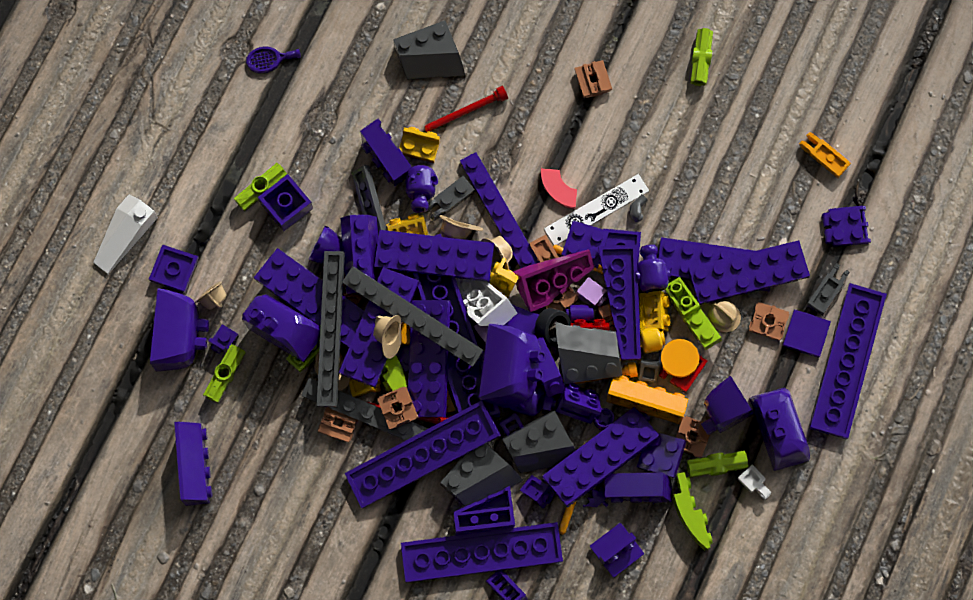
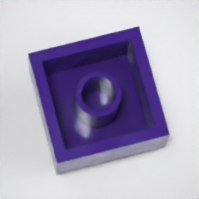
(285, 202)

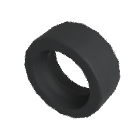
(543, 322)

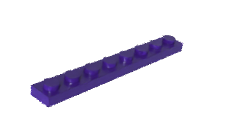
(498, 210)

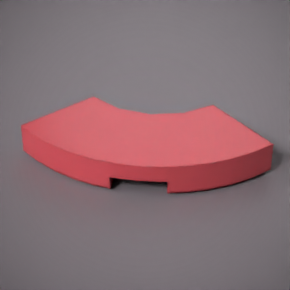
(558, 189)

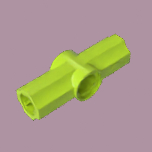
(701, 57)
(250, 194)
(229, 362)
(717, 464)

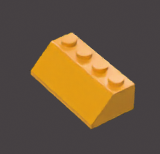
(647, 399)

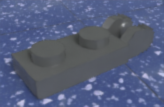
(451, 197)
(827, 291)

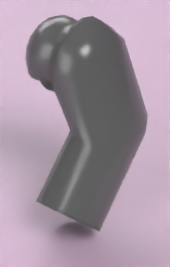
(635, 208)

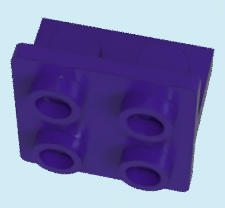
(579, 403)
(617, 549)

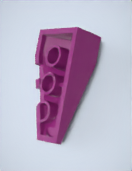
(545, 280)

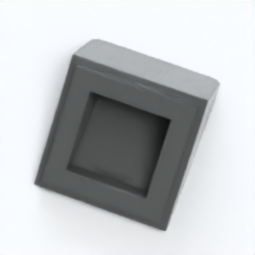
(649, 370)

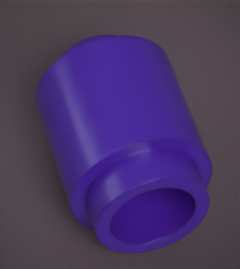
(580, 312)

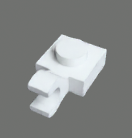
(753, 480)

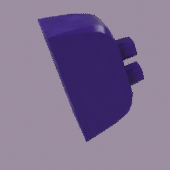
(281, 326)
(176, 331)
(510, 366)
(725, 407)
(780, 428)

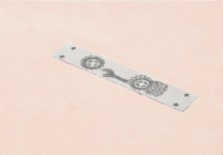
(598, 208)

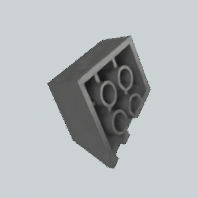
(429, 53)
(587, 353)
(539, 444)
(479, 475)

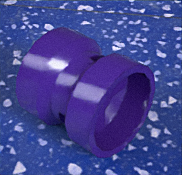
(606, 417)

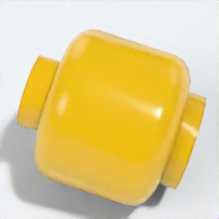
(651, 340)

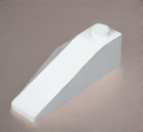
(125, 229)
(485, 303)

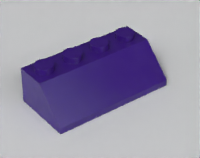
(360, 245)
(192, 463)

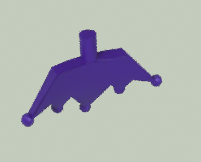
(598, 498)

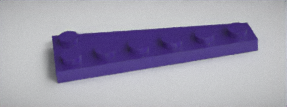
(621, 283)

